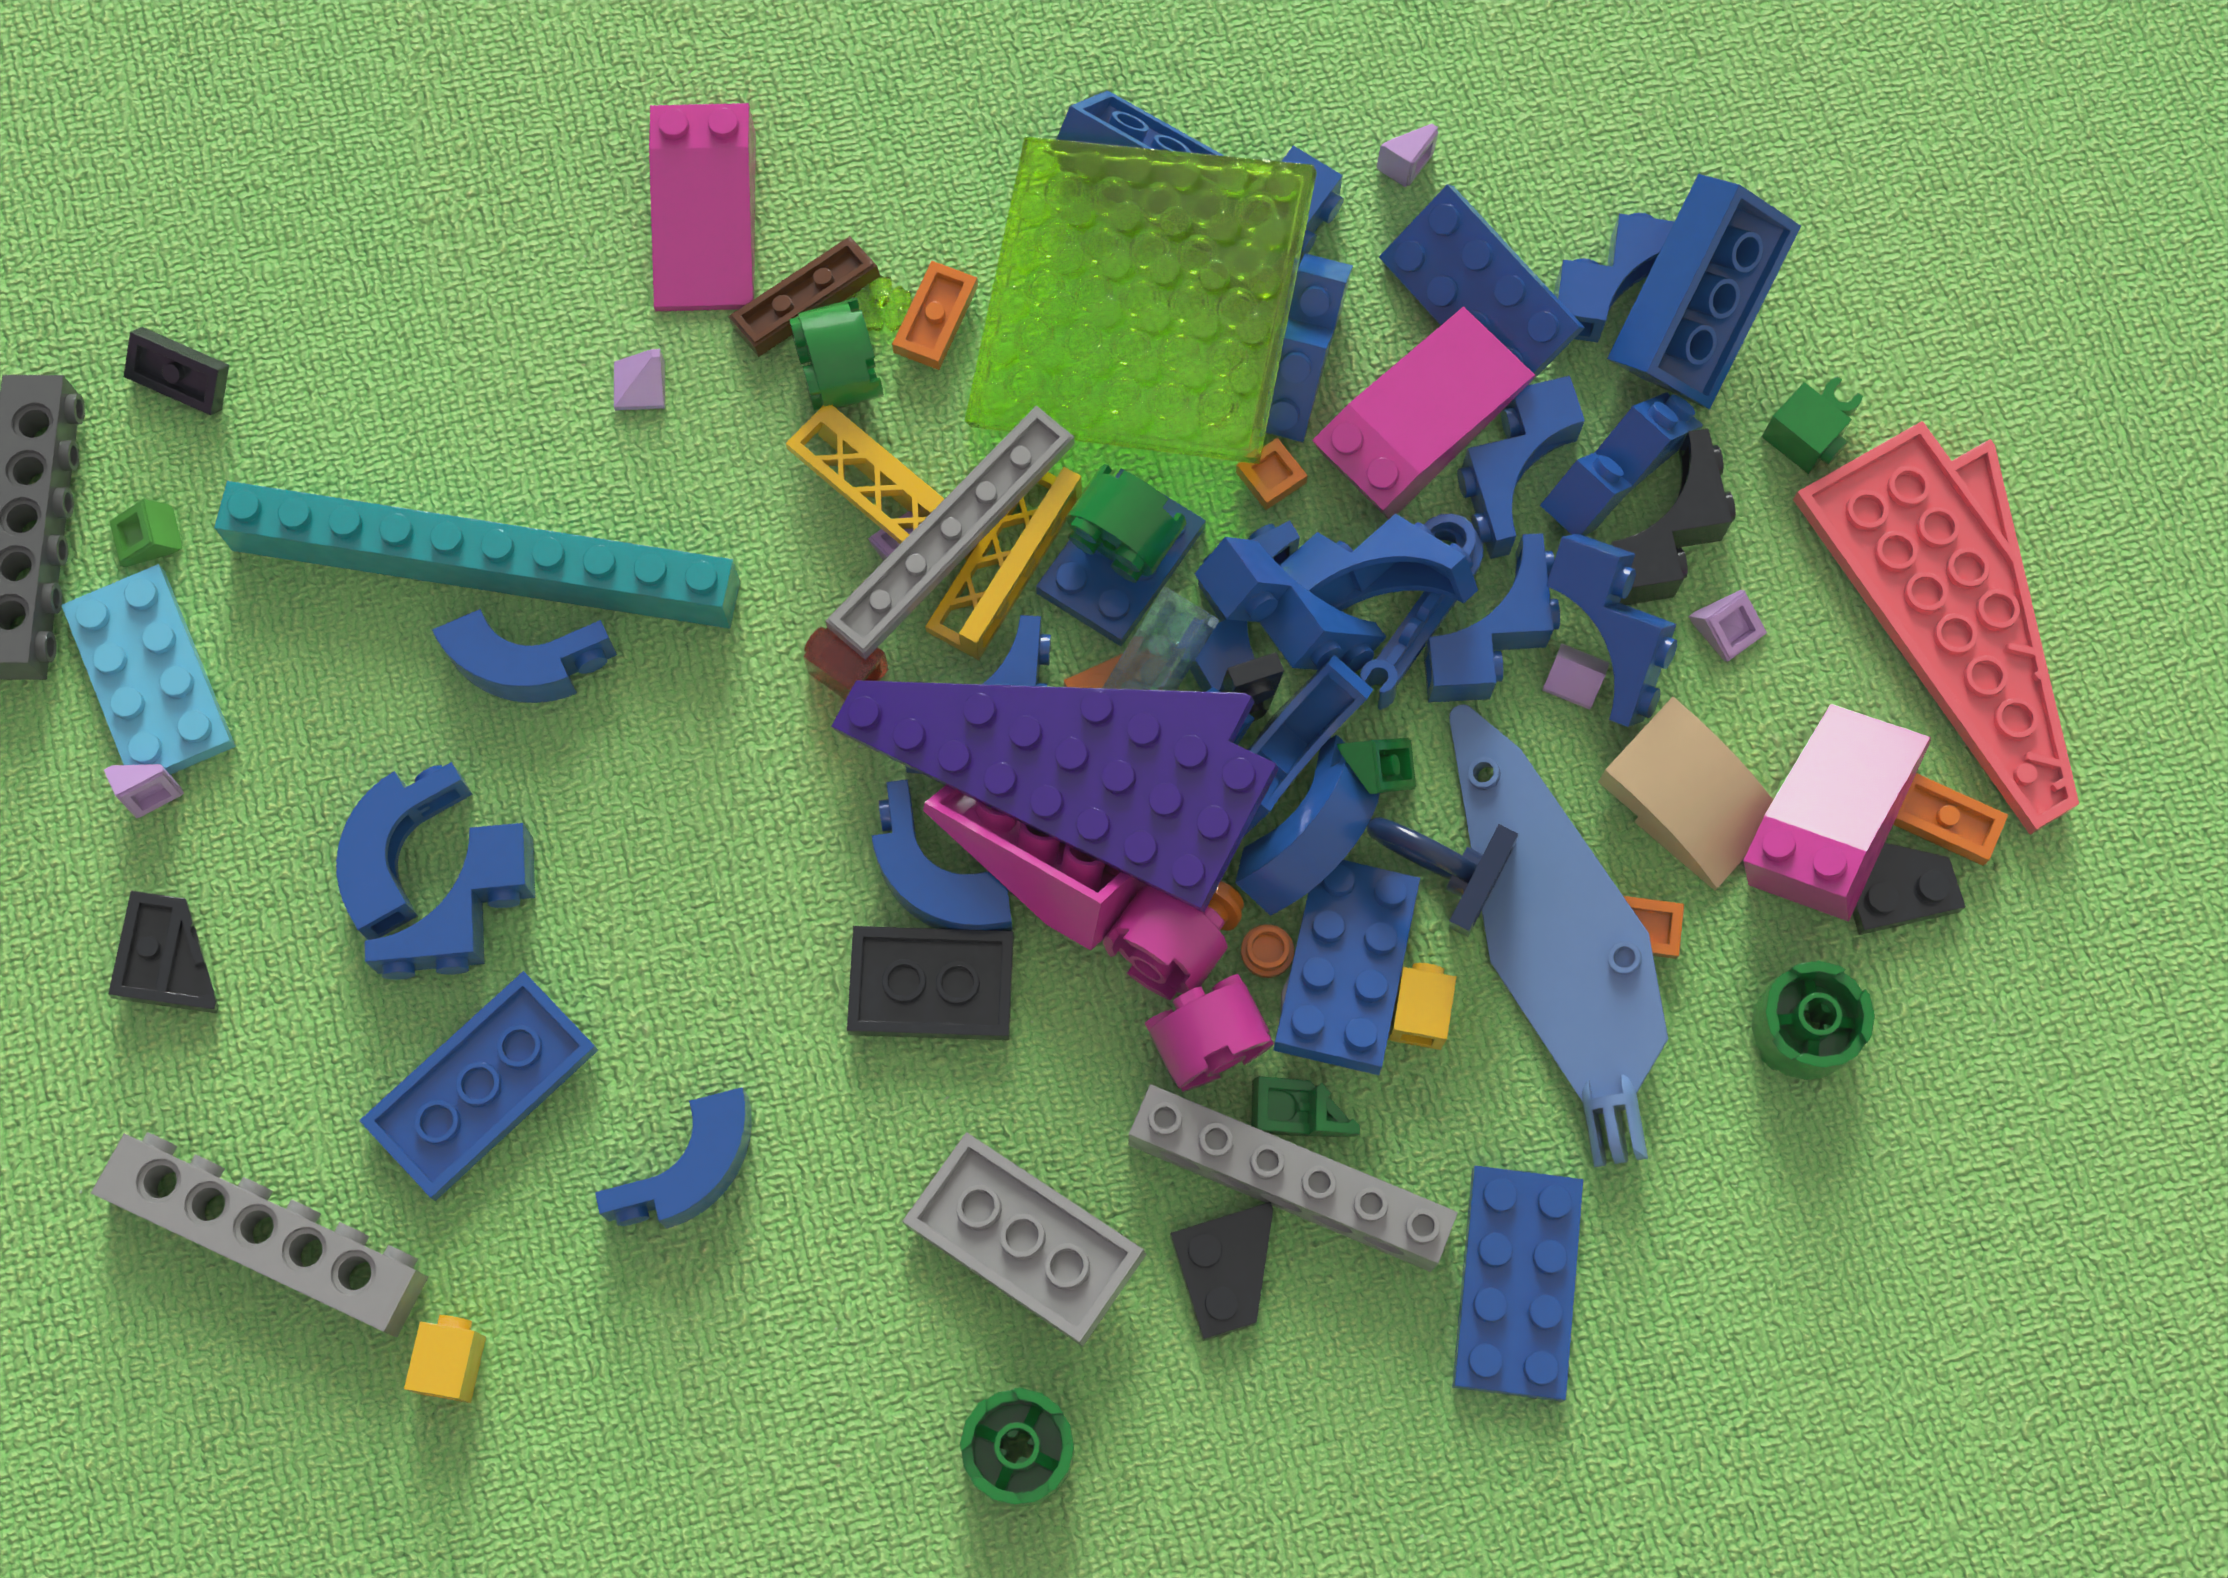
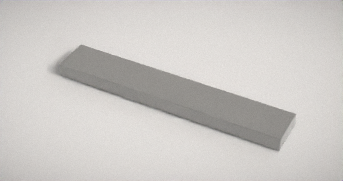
(950, 532)

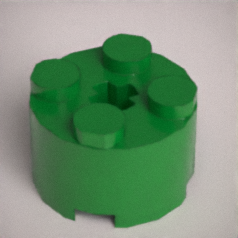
(838, 354)
(1124, 523)
(1832, 1000)
(1006, 1417)

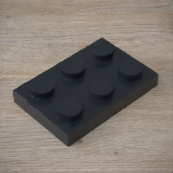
(930, 983)

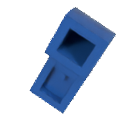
(522, 671)
(700, 1175)

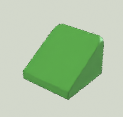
(145, 532)

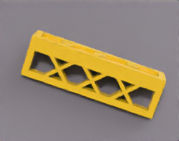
(874, 461)
(1014, 570)

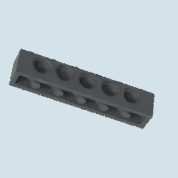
(25, 408)

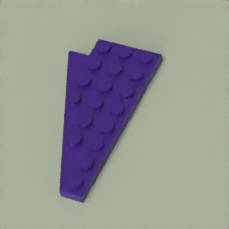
(1108, 771)

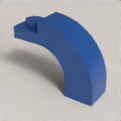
(375, 837)
(1312, 839)
(924, 889)

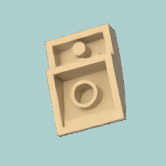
(1689, 793)

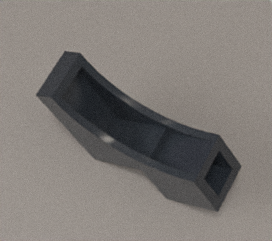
(1697, 517)

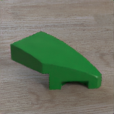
(1298, 1109)

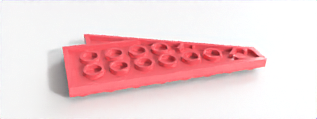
(1948, 584)

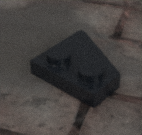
(1907, 889)
(161, 956)
(1225, 1268)

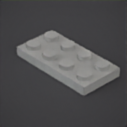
(1024, 1238)

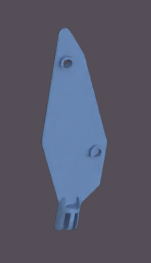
(1563, 937)

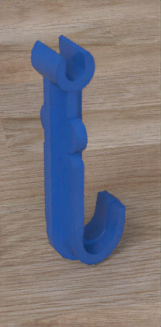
(1424, 616)

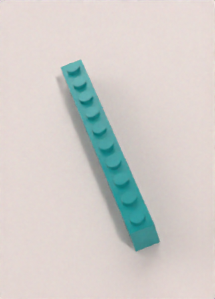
(478, 554)

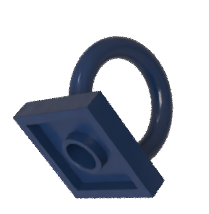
(1470, 874)

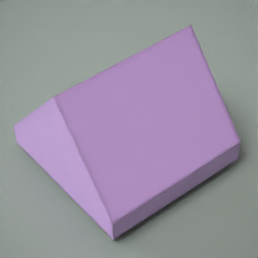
(1576, 676)

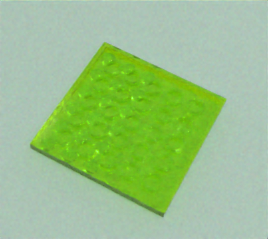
(1143, 296)

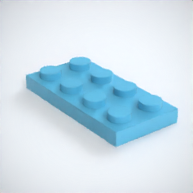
(148, 673)

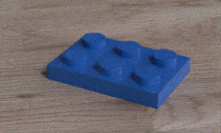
(1099, 596)

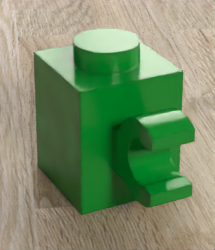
(1811, 425)

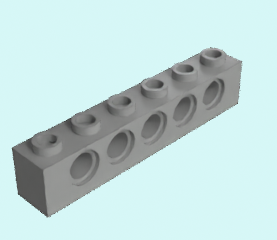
(1292, 1178)
(133, 1182)

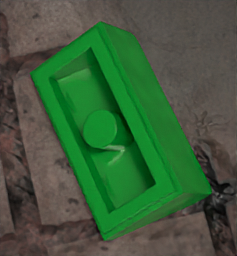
(1381, 764)

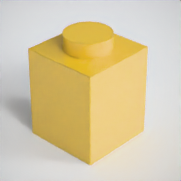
(1423, 1006)
(445, 1359)

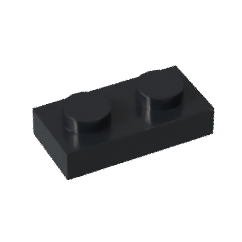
(176, 370)
(1256, 678)

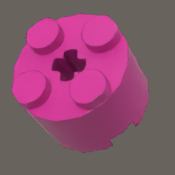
(1167, 942)
(1209, 1033)

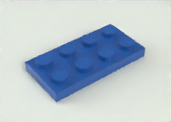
(1458, 260)
(1348, 967)
(478, 1086)
(1518, 1283)

